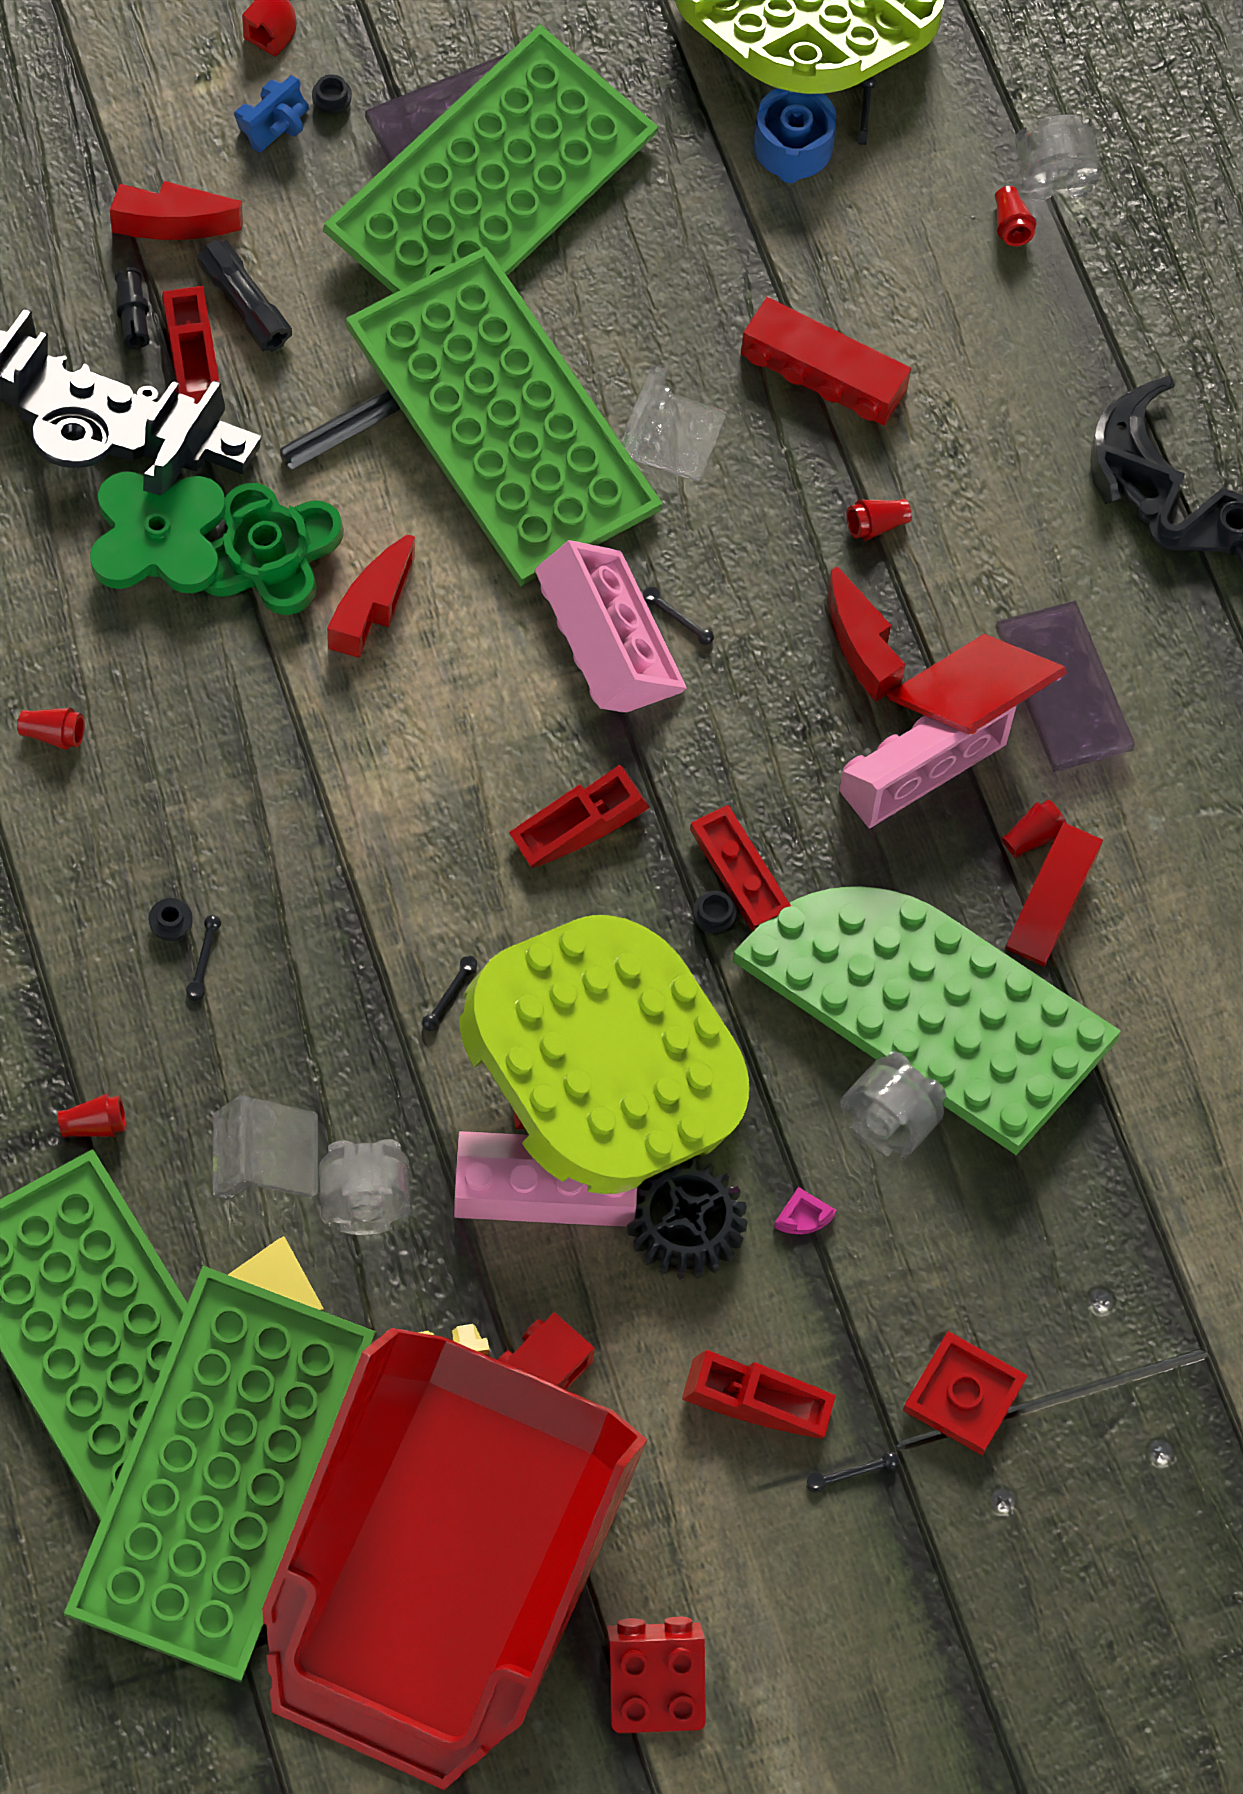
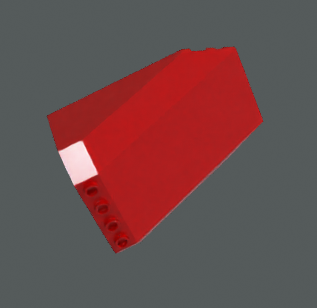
(440, 1553)

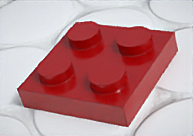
(965, 1393)

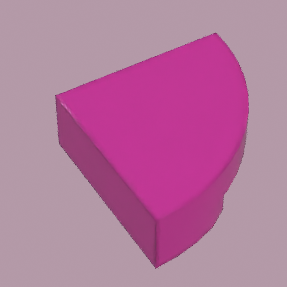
(804, 1214)

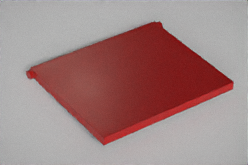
(976, 683)

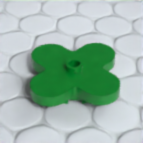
(158, 533)
(273, 547)

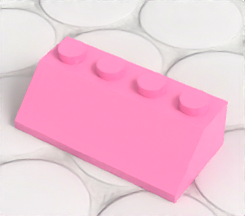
(608, 627)
(916, 764)
(505, 1183)

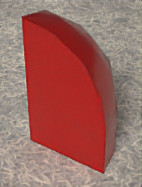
(269, 24)

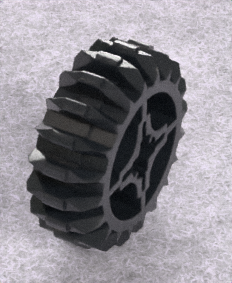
(714, 1199)

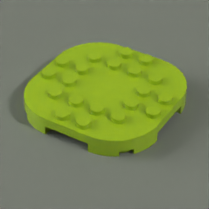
(815, 42)
(605, 1052)

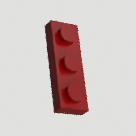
(739, 866)

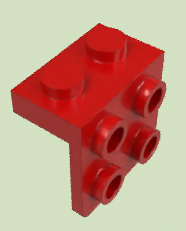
(657, 1675)

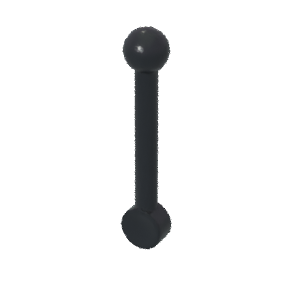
(867, 85)
(652, 596)
(468, 966)
(195, 989)
(817, 1481)

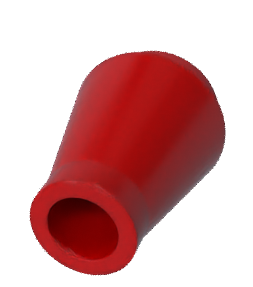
(1014, 219)
(876, 517)
(53, 726)
(1034, 829)
(94, 1118)

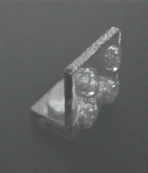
(672, 429)
(264, 1148)

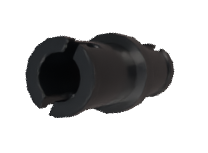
(132, 308)

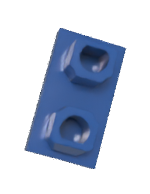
(276, 113)

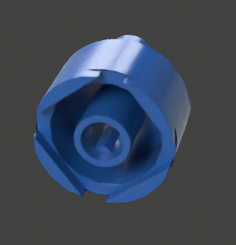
(794, 133)

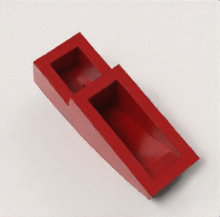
(173, 213)
(190, 340)
(371, 598)
(863, 637)
(579, 818)
(1054, 894)
(758, 1395)

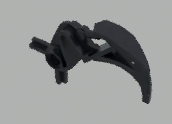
(1131, 457)

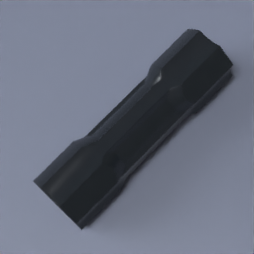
(260, 317)

